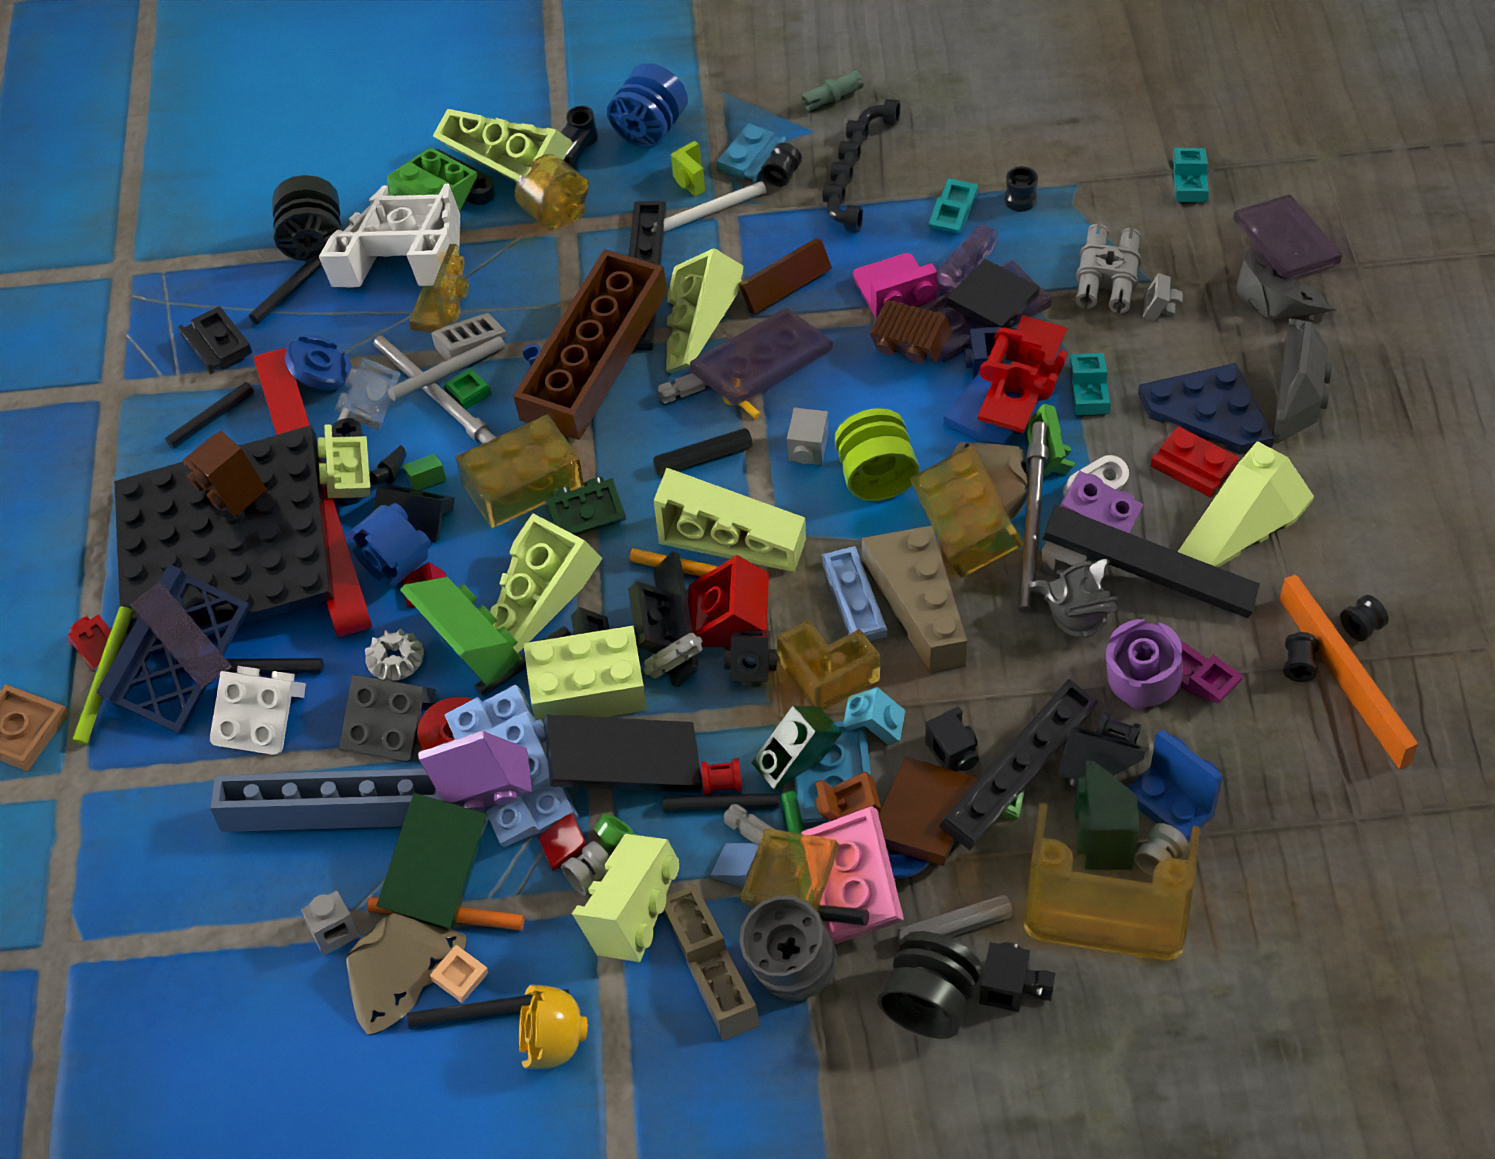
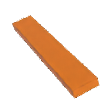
(1349, 673)

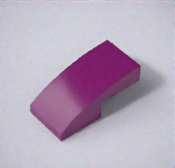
(1207, 677)

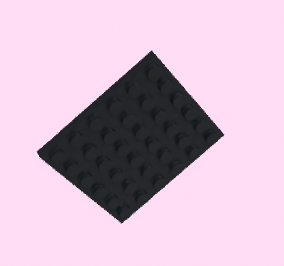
(264, 555)

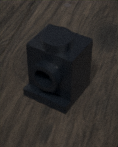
(951, 741)

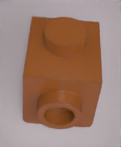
(847, 796)

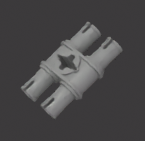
(1108, 268)

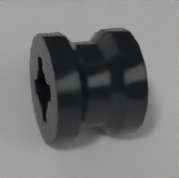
(1364, 618)

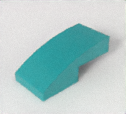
(1190, 175)
(954, 206)
(1089, 384)

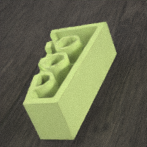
(498, 143)

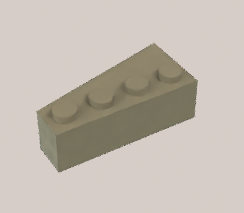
(917, 587)

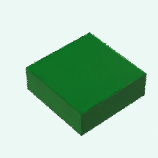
(467, 388)

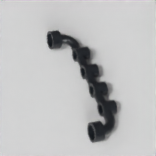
(850, 152)

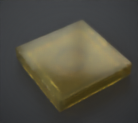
(790, 867)

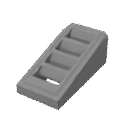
(450, 339)

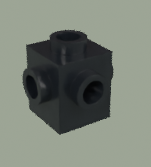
(755, 645)

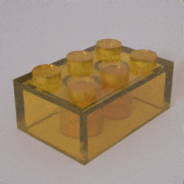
(519, 470)
(966, 511)

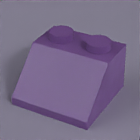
(478, 770)

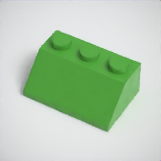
(465, 627)

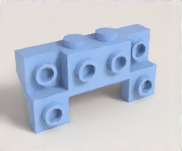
(512, 719)

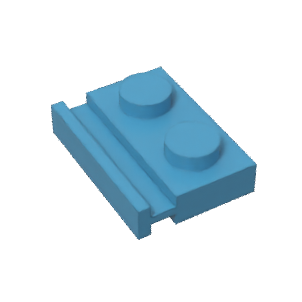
(748, 153)

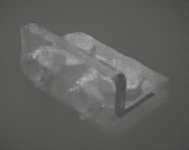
(367, 393)

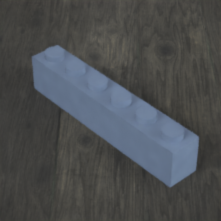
(317, 799)

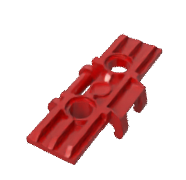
(1031, 375)

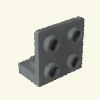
(383, 717)

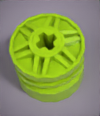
(876, 454)

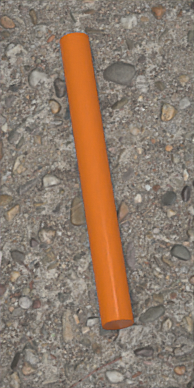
(470, 916)

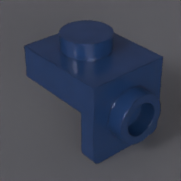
(980, 345)

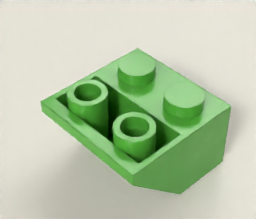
(429, 173)

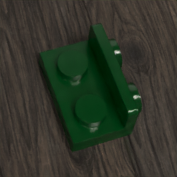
(587, 507)

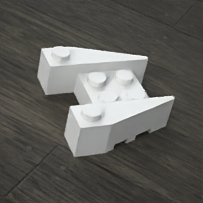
(394, 227)

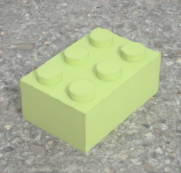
(585, 675)

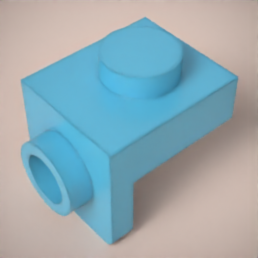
(877, 713)

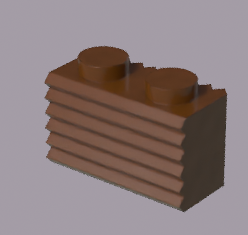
(910, 332)

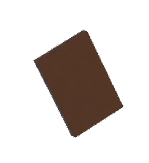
(917, 806)

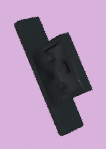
(663, 614)

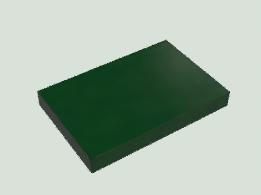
(433, 861)

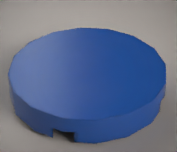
(317, 362)

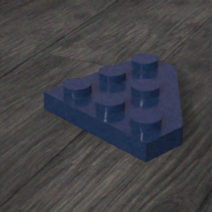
(1210, 405)

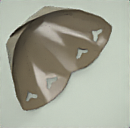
(1008, 471)
(393, 961)

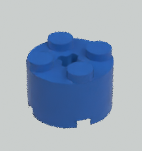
(389, 544)

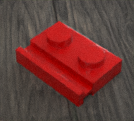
(1194, 461)

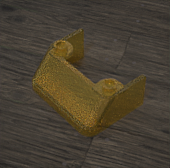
(1106, 910)

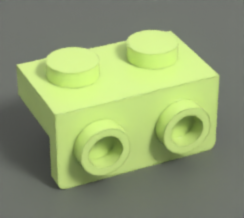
(345, 466)

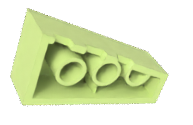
(725, 523)

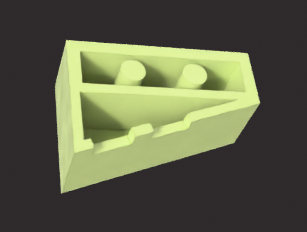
(629, 897)

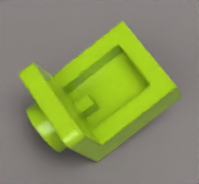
(688, 169)

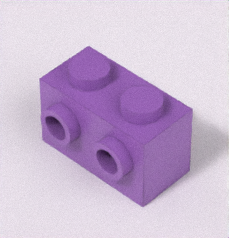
(1100, 502)

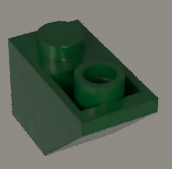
(796, 745)

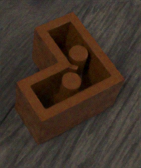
(224, 473)

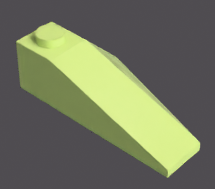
(699, 299)
(1251, 504)
(541, 578)

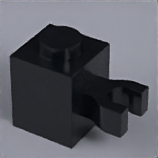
(1008, 977)

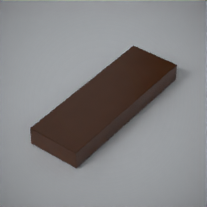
(785, 275)

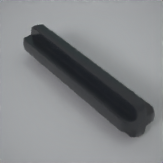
(703, 451)

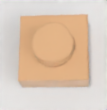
(459, 974)

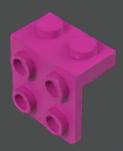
(896, 280)

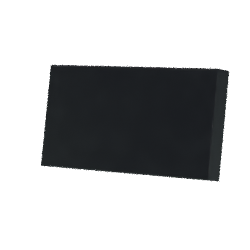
(622, 754)

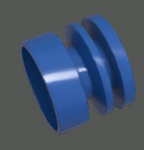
(647, 105)

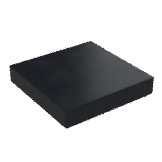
(993, 295)

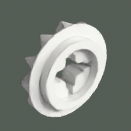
(394, 667)

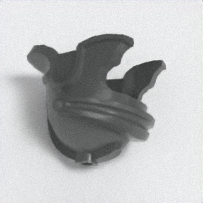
(1078, 598)

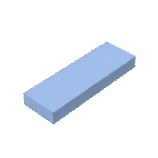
(853, 593)

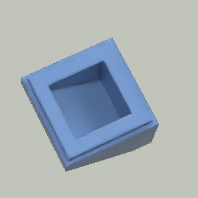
(735, 863)

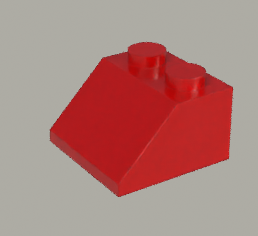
(728, 600)

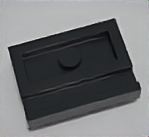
(215, 339)

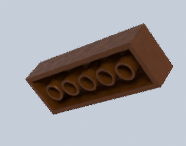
(591, 342)

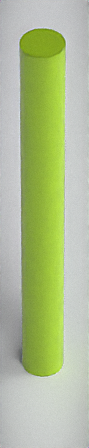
(110, 652)

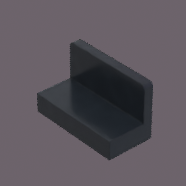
(422, 507)

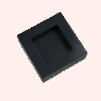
(587, 621)

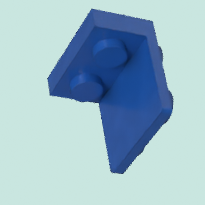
(1177, 786)

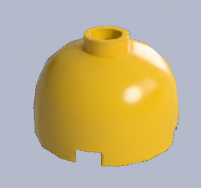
(550, 1027)

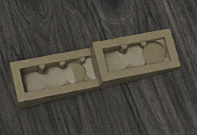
(710, 963)

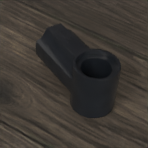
(580, 130)

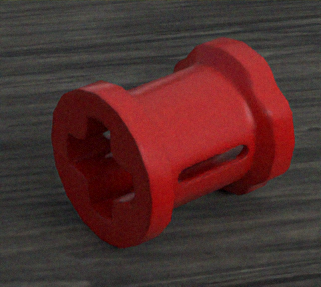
(721, 776)

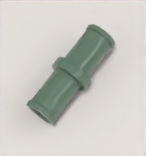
(832, 90)

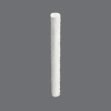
(712, 206)

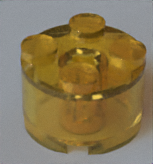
(552, 192)

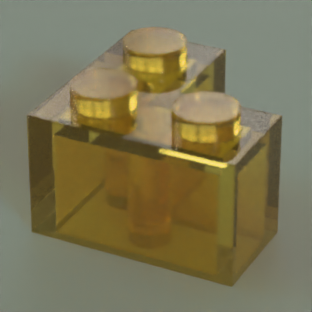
(827, 671)

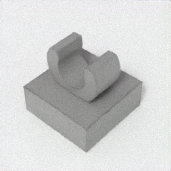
(1161, 298)

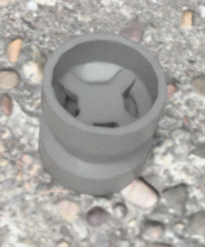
(1163, 844)
(586, 868)

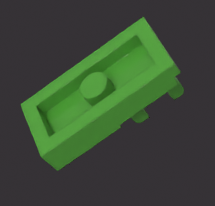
(1057, 450)

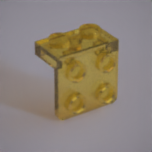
(440, 303)

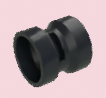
(781, 164)
(1021, 188)

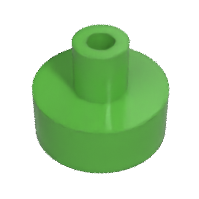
(611, 831)

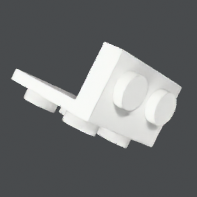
(253, 710)

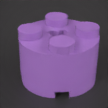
(1144, 663)

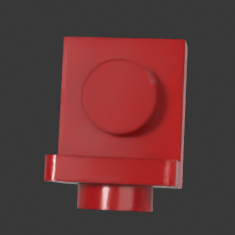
(89, 639)

